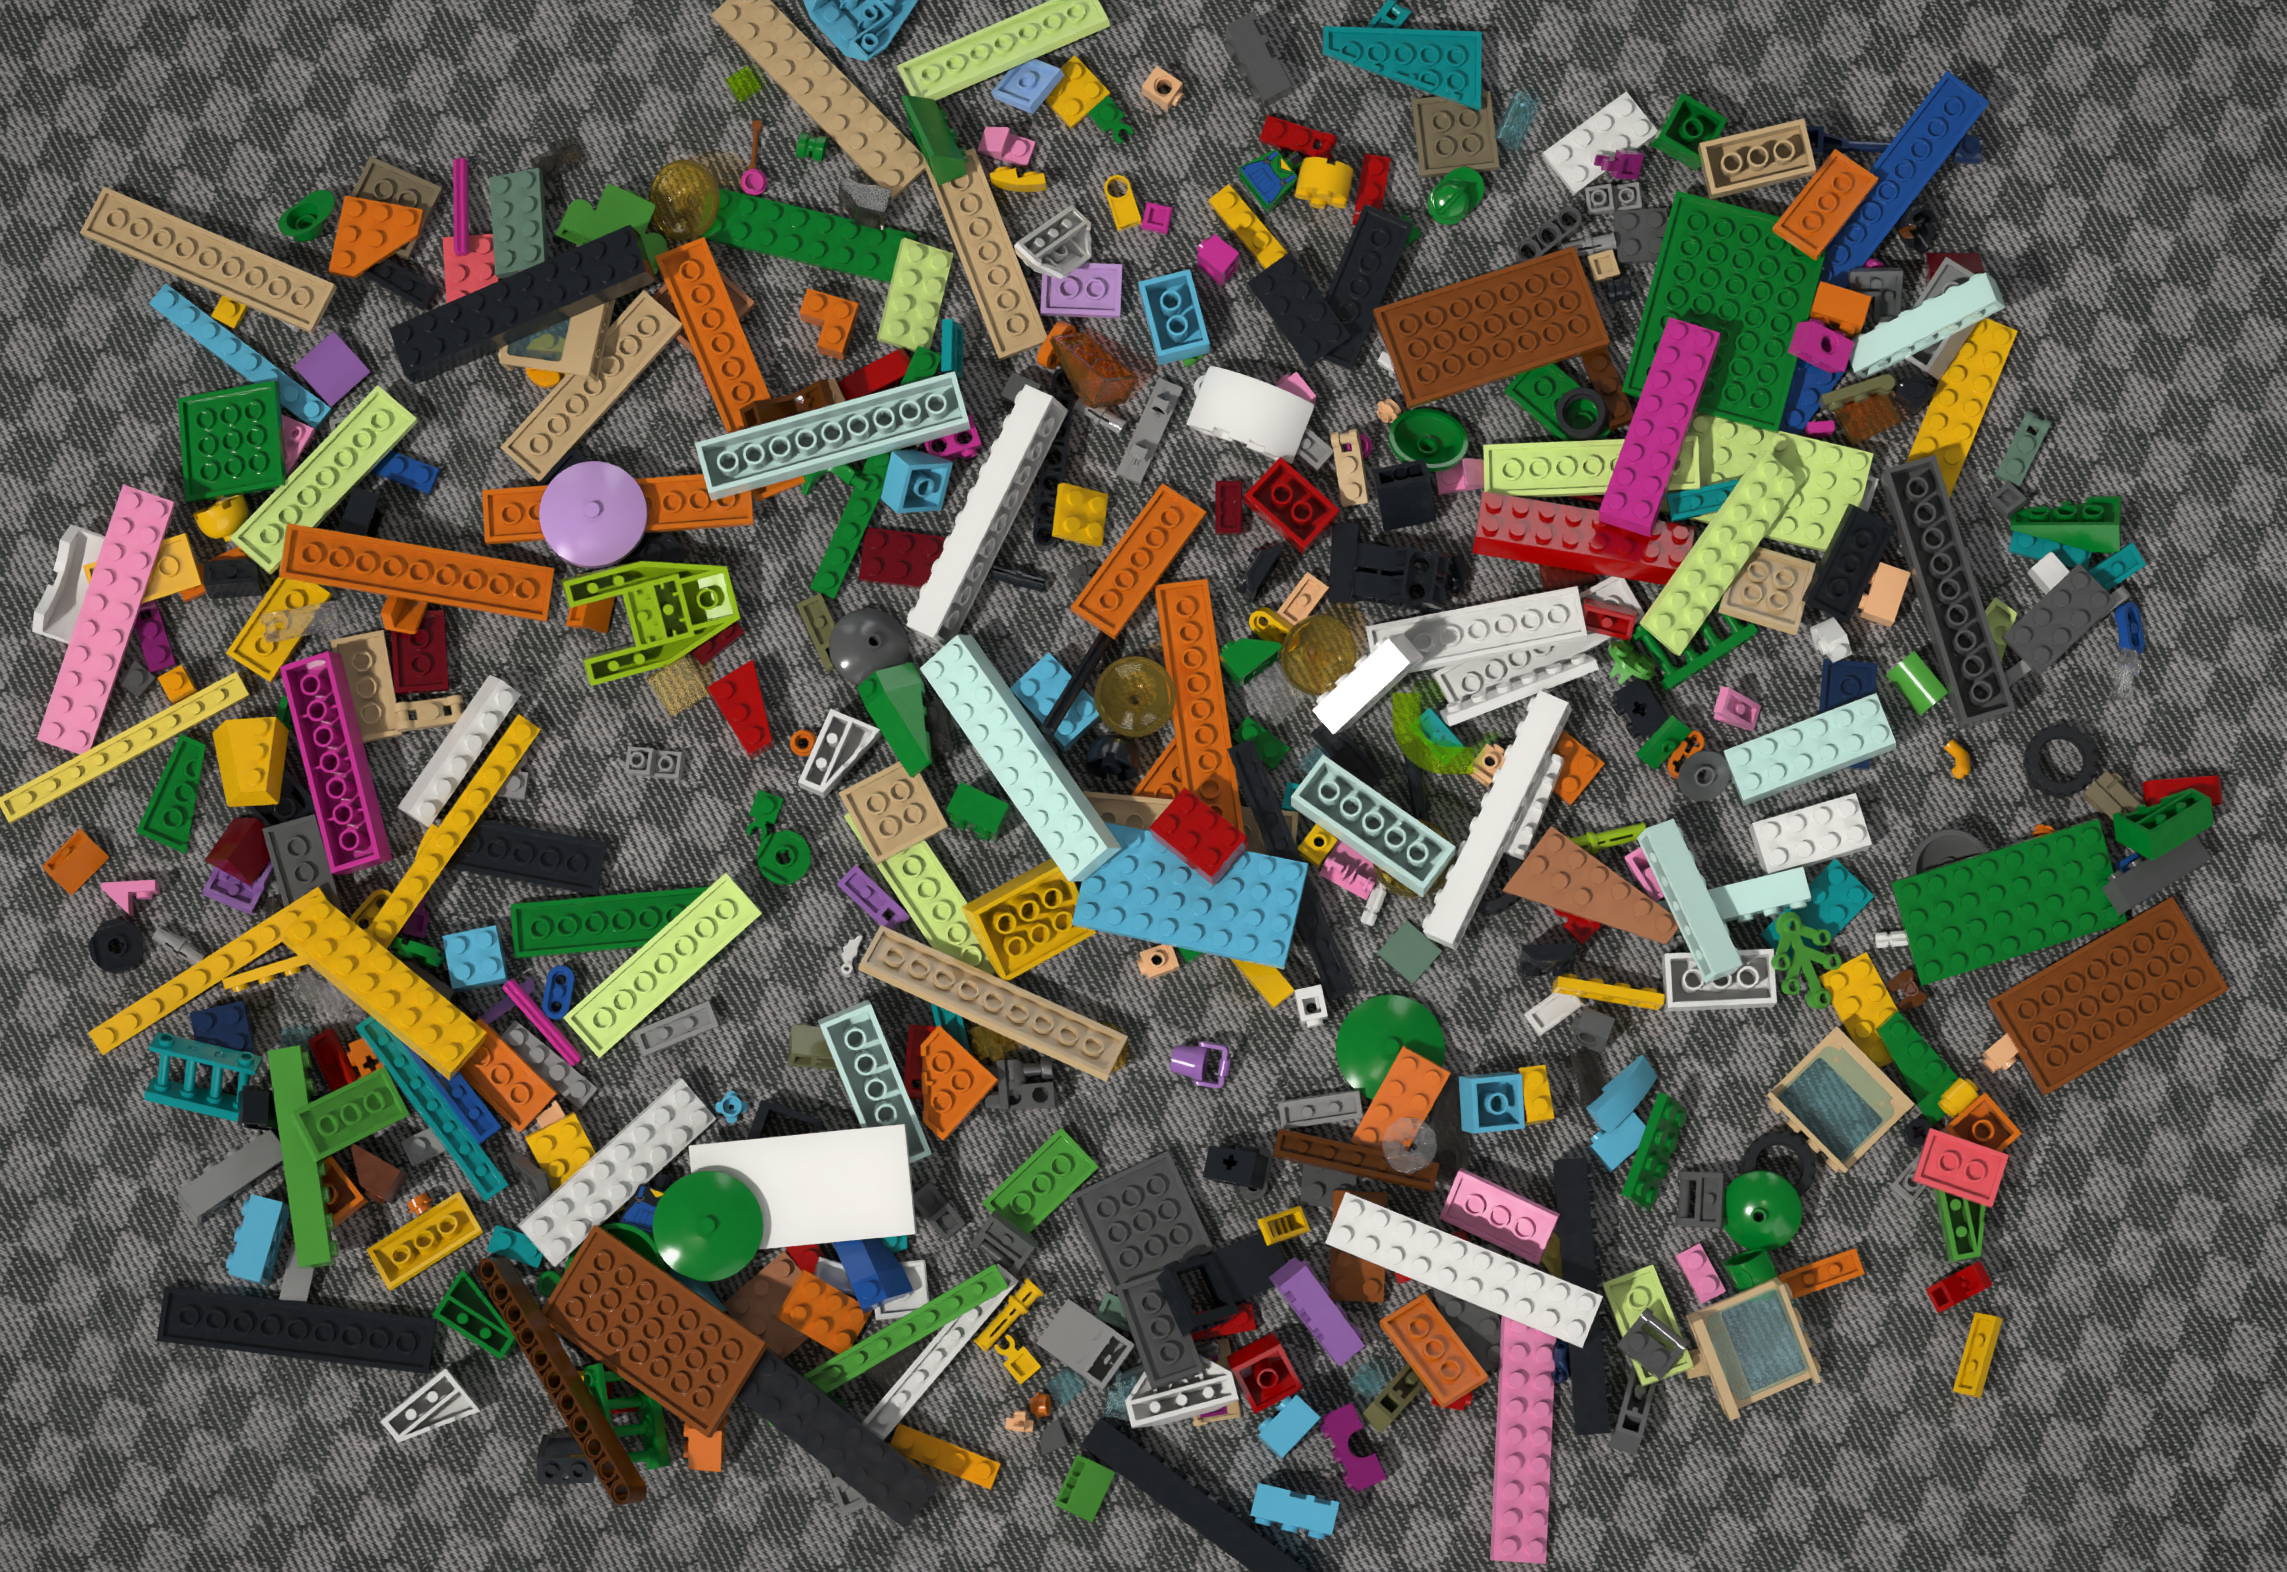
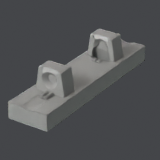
(1149, 431)

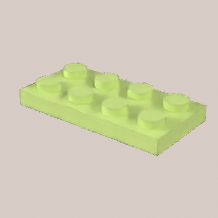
(914, 295)
(1629, 1298)

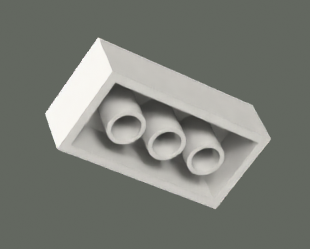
(1367, 683)
(1810, 835)
(1747, 987)

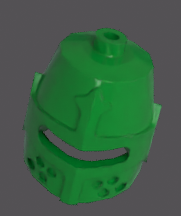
(1750, 1268)

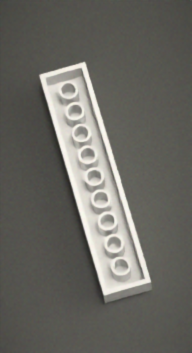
(987, 516)
(1464, 1270)

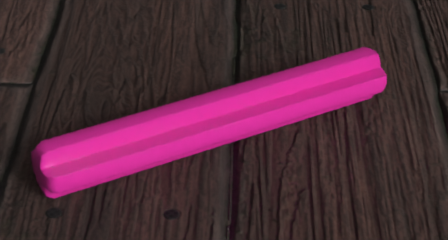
(461, 206)
(542, 1022)

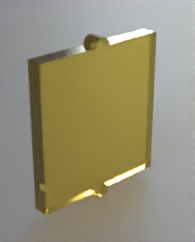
(677, 686)

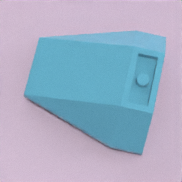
(860, 26)

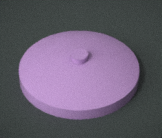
(593, 514)

